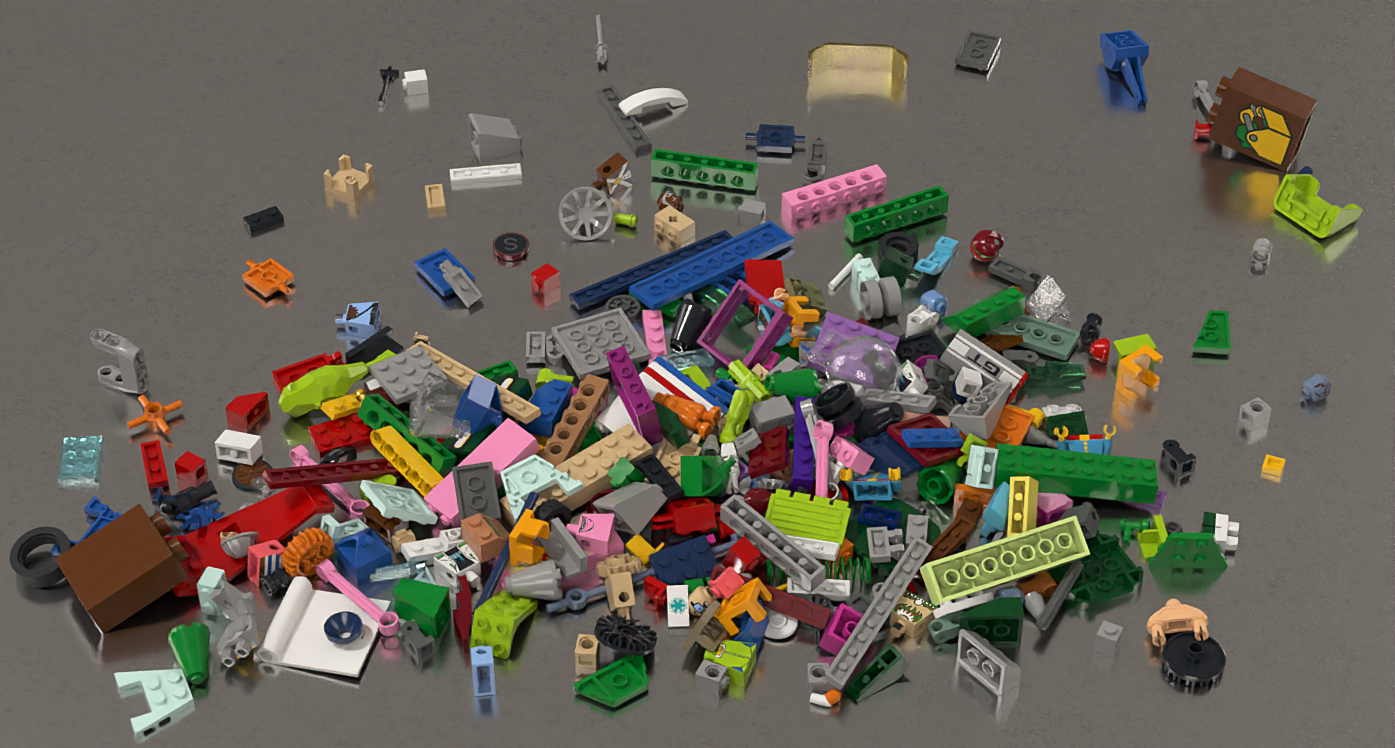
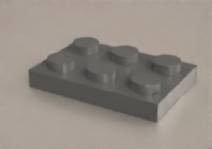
(977, 50)
(476, 490)

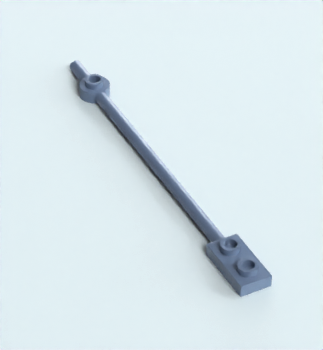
(578, 598)

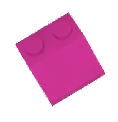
(839, 628)

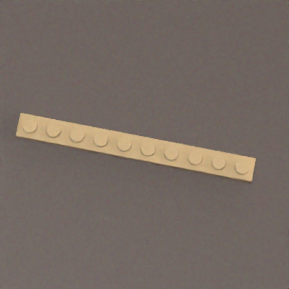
(463, 375)

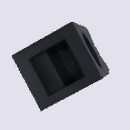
(1177, 459)

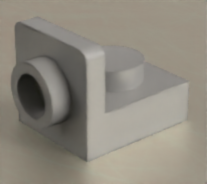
(746, 442)

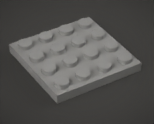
(590, 339)

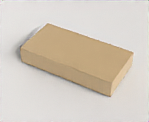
(435, 198)

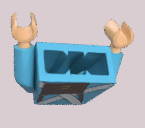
(766, 314)

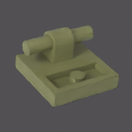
(812, 291)

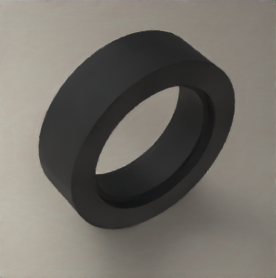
(30, 541)

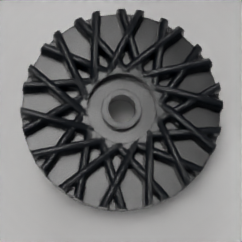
(625, 636)
(1193, 659)

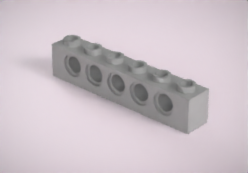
(772, 543)

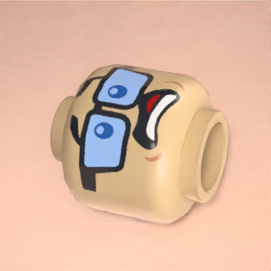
(700, 600)

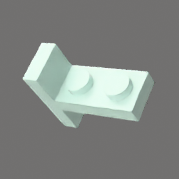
(340, 531)

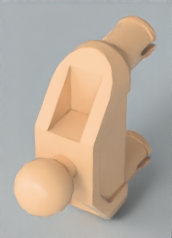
(1177, 618)

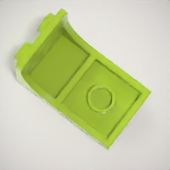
(497, 621)

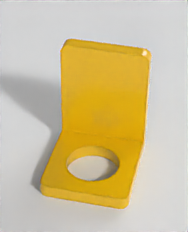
(641, 548)

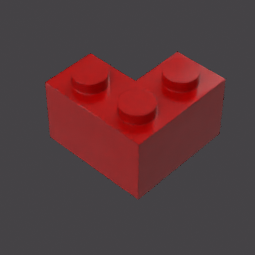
(743, 557)

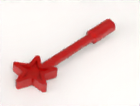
(1017, 387)

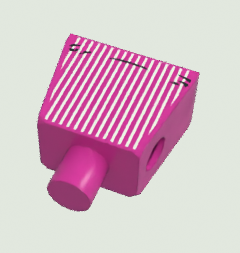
(1051, 507)

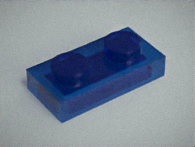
(879, 516)

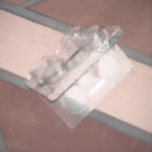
(1049, 301)

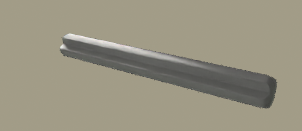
(1059, 595)

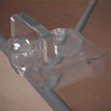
(260, 487)

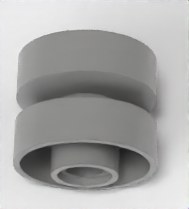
(880, 298)

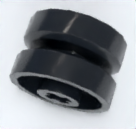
(839, 405)

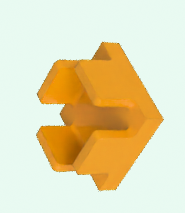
(523, 537)

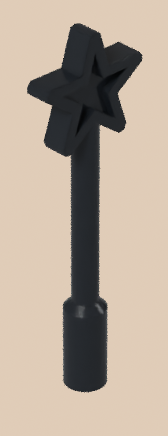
(387, 74)

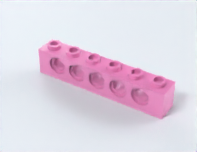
(834, 191)

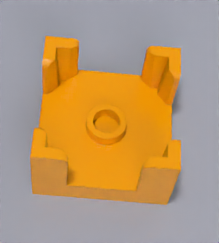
(799, 316)
(1136, 369)
(743, 599)

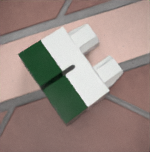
(1220, 527)

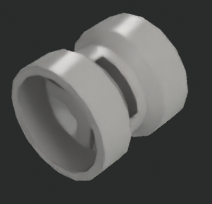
(1261, 250)

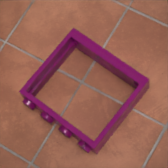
(725, 313)
(634, 395)

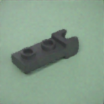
(1015, 273)

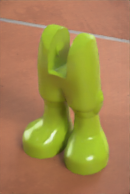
(737, 415)

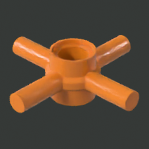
(154, 414)

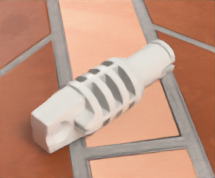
(728, 450)

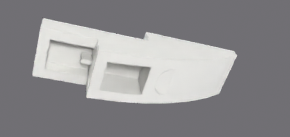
(427, 549)

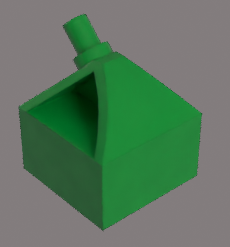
(705, 475)

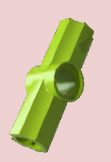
(749, 380)

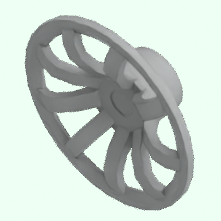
(585, 213)

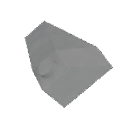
(981, 412)

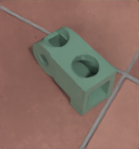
(945, 627)

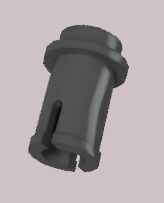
(919, 507)

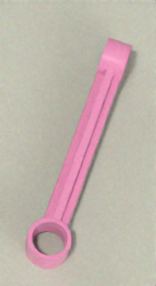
(822, 433)
(301, 457)
(328, 573)

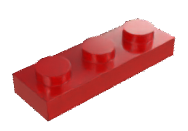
(154, 464)

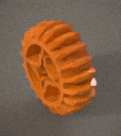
(306, 552)

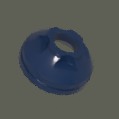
(340, 623)

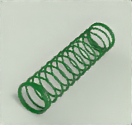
(770, 577)

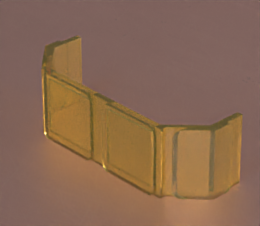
(858, 58)

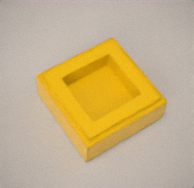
(1273, 465)

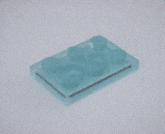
(80, 460)
(397, 571)

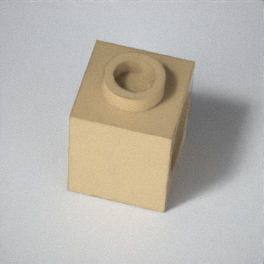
(587, 651)

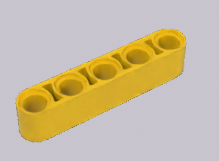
(406, 459)

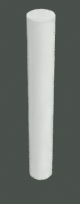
(845, 271)

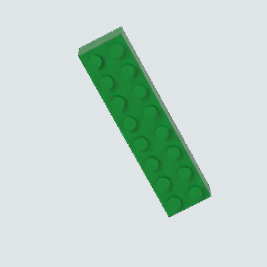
(1079, 473)

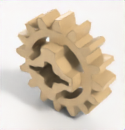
(617, 564)

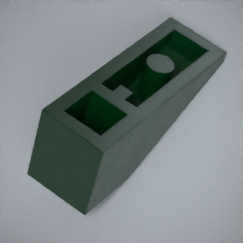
(879, 673)

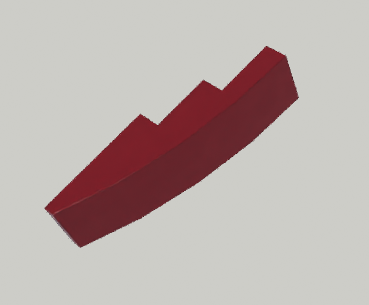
(463, 614)

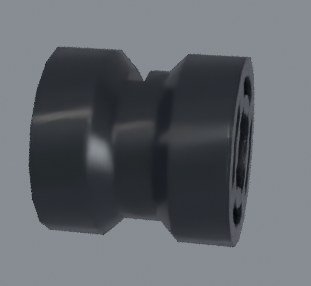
(273, 582)

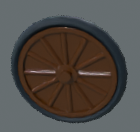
(244, 473)

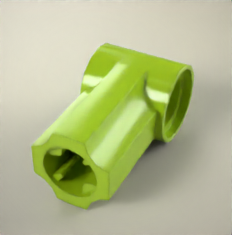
(546, 375)

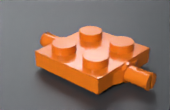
(268, 277)

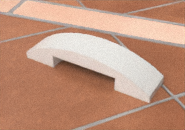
(650, 97)

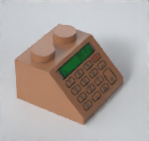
(484, 536)

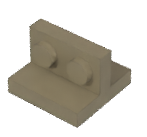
(707, 631)

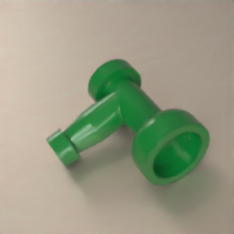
(1128, 526)

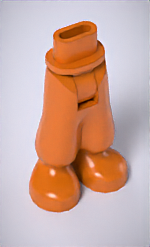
(690, 413)

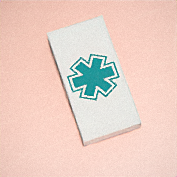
(678, 606)

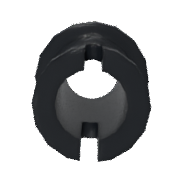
(674, 540)

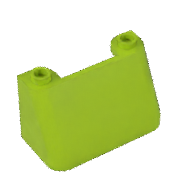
(1300, 203)

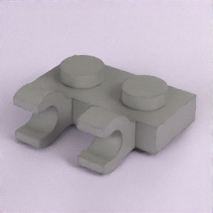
(879, 547)

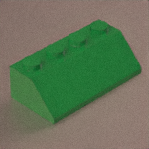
(988, 312)

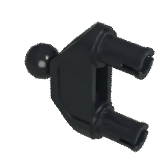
(188, 498)

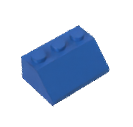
(552, 401)

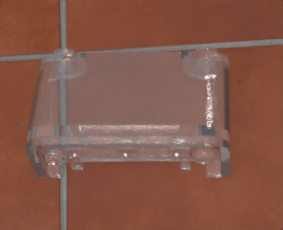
(434, 410)

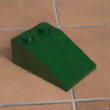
(996, 621)

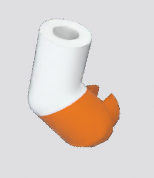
(827, 699)

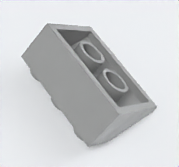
(987, 662)

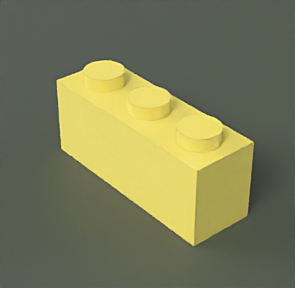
(1022, 505)

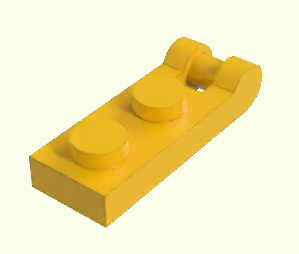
(343, 405)

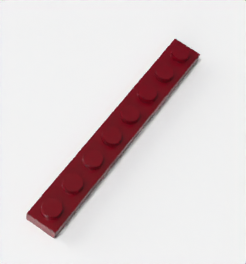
(328, 473)

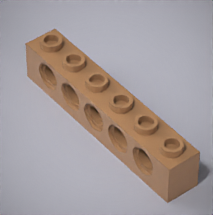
(576, 420)

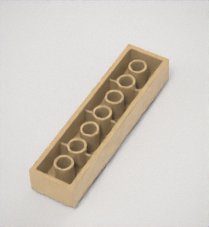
(591, 469)

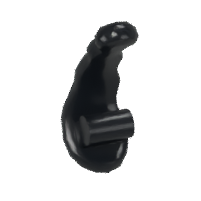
(335, 454)

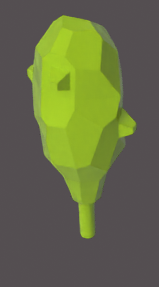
(321, 386)

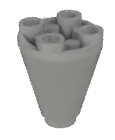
(537, 581)

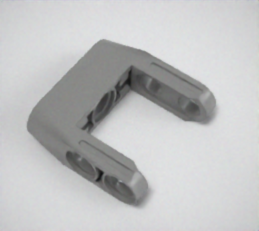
(131, 363)

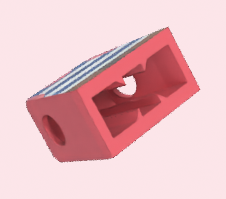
(263, 560)

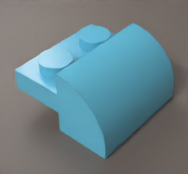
(997, 511)

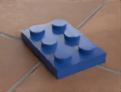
(431, 271)

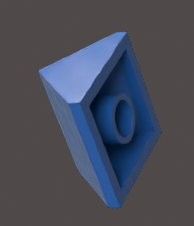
(750, 630)

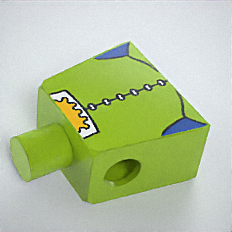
(737, 658)

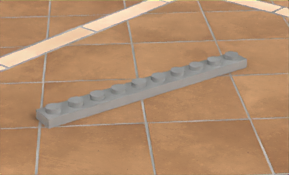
(877, 613)

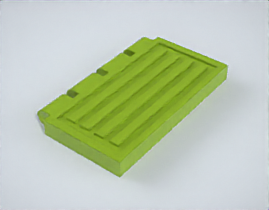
(808, 518)

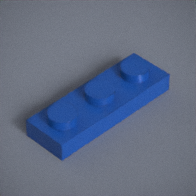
(932, 438)

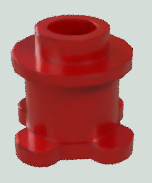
(1202, 130)

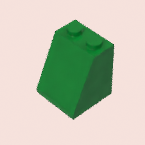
(424, 605)

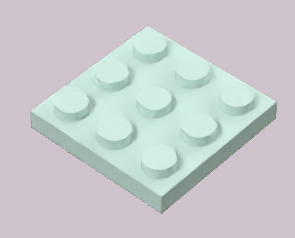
(398, 502)

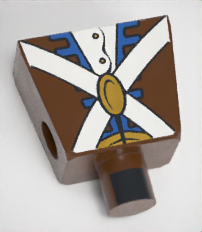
(613, 175)

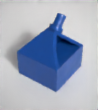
(480, 405)
(362, 555)

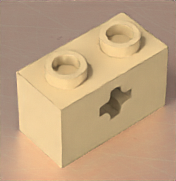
(674, 225)

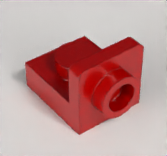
(656, 590)

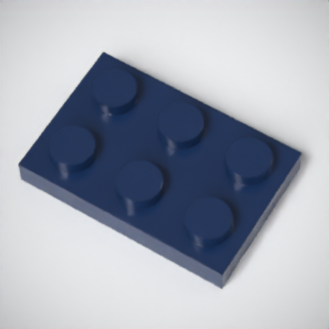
(683, 561)

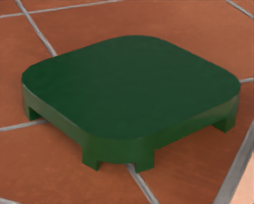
(857, 533)
(1106, 575)

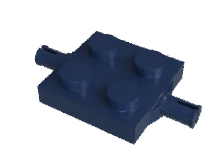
(775, 138)

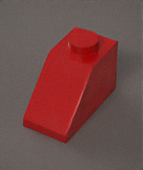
(246, 409)

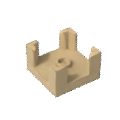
(348, 181)

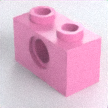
(850, 455)

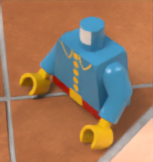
(1085, 443)
(874, 484)

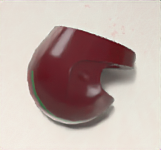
(984, 247)

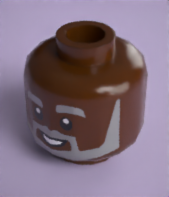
(672, 199)

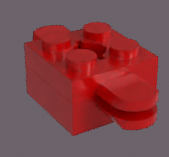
(688, 516)

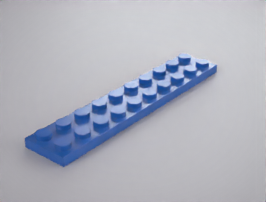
(710, 265)

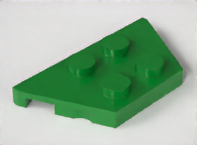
(1189, 551)
(615, 682)

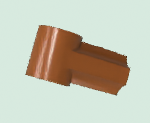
(1042, 583)

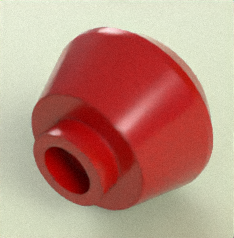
(1100, 349)

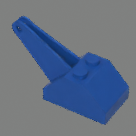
(1124, 53)

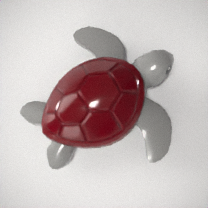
(756, 497)

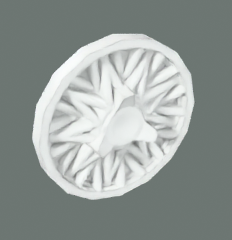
(780, 625)

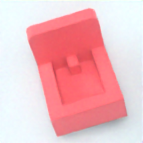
(726, 584)

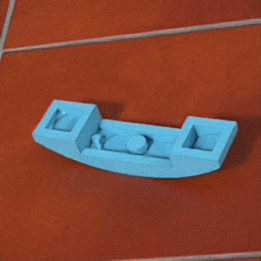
(939, 257)

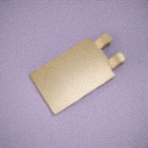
(670, 456)

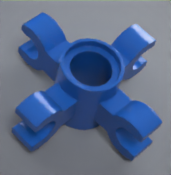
(200, 515)

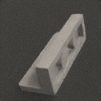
(565, 549)

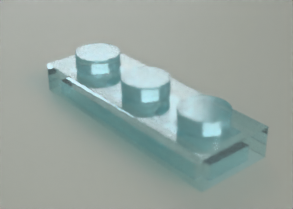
(690, 358)

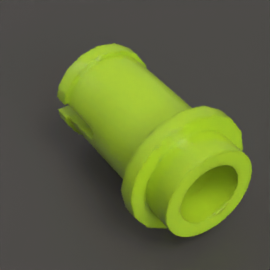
(625, 219)

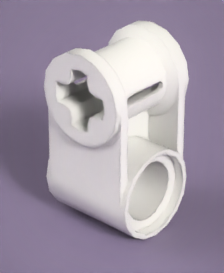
(921, 320)

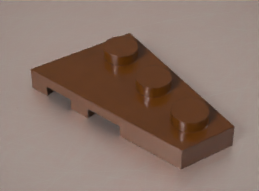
(1001, 341)

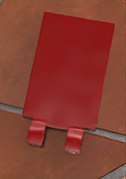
(764, 277)
(295, 371)

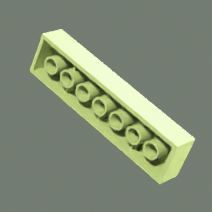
(1004, 560)

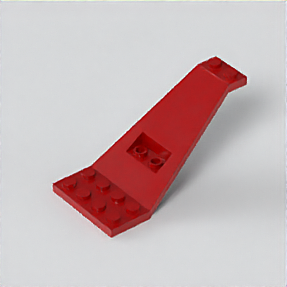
(271, 518)

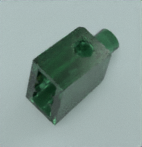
(898, 265)

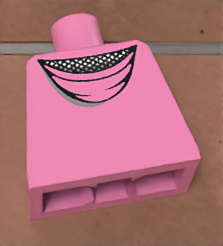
(594, 532)

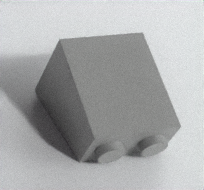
(493, 137)
(632, 505)

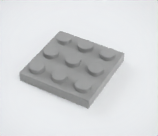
(404, 373)

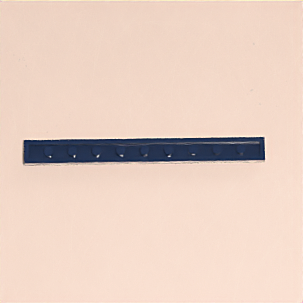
(622, 281)

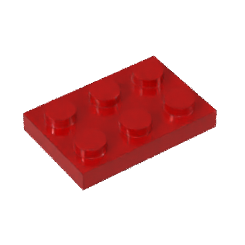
(339, 433)

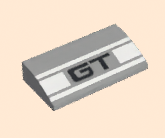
(973, 354)

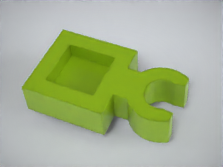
(971, 440)

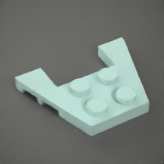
(534, 475)
(165, 692)

